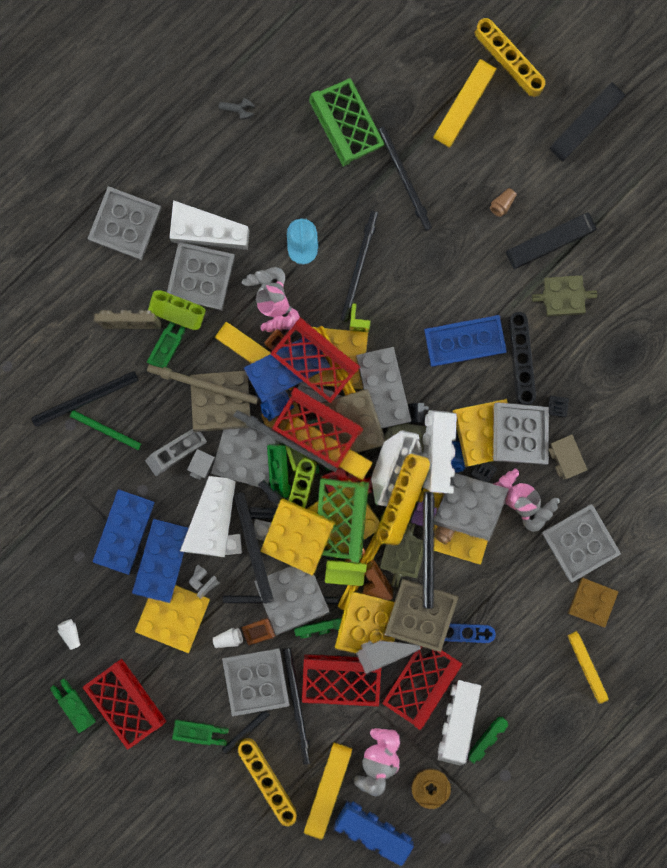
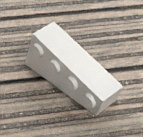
(439, 450)

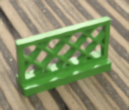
(331, 126)
(358, 517)

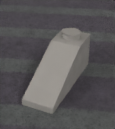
(175, 451)
(383, 653)

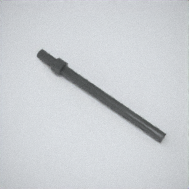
(253, 422)

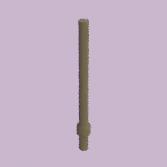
(167, 373)

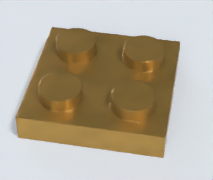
(593, 602)

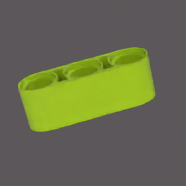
(176, 310)
(306, 475)

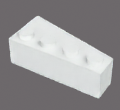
(206, 229)
(211, 519)
(459, 723)

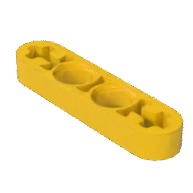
(588, 667)

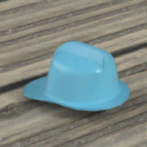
(302, 241)

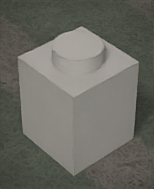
(201, 464)

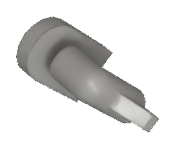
(195, 582)

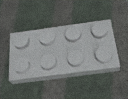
(383, 380)

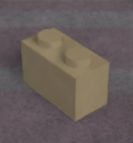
(567, 457)

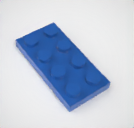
(465, 341)
(272, 377)
(123, 532)
(160, 561)

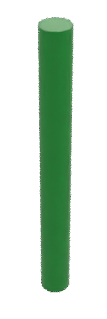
(106, 430)

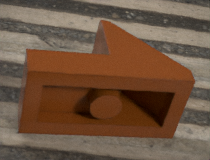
(378, 584)

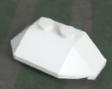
(390, 463)

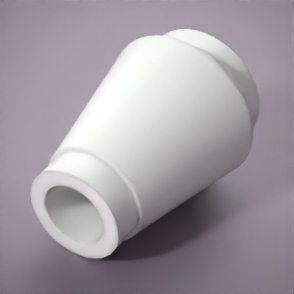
(69, 633)
(228, 638)

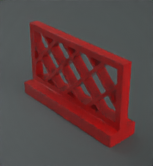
(326, 347)
(329, 416)
(338, 663)
(136, 693)
(433, 697)

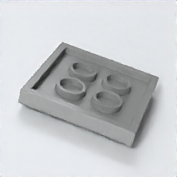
(124, 223)
(201, 275)
(521, 433)
(243, 456)
(471, 507)
(581, 543)
(295, 599)
(255, 682)

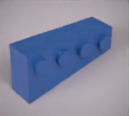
(374, 833)

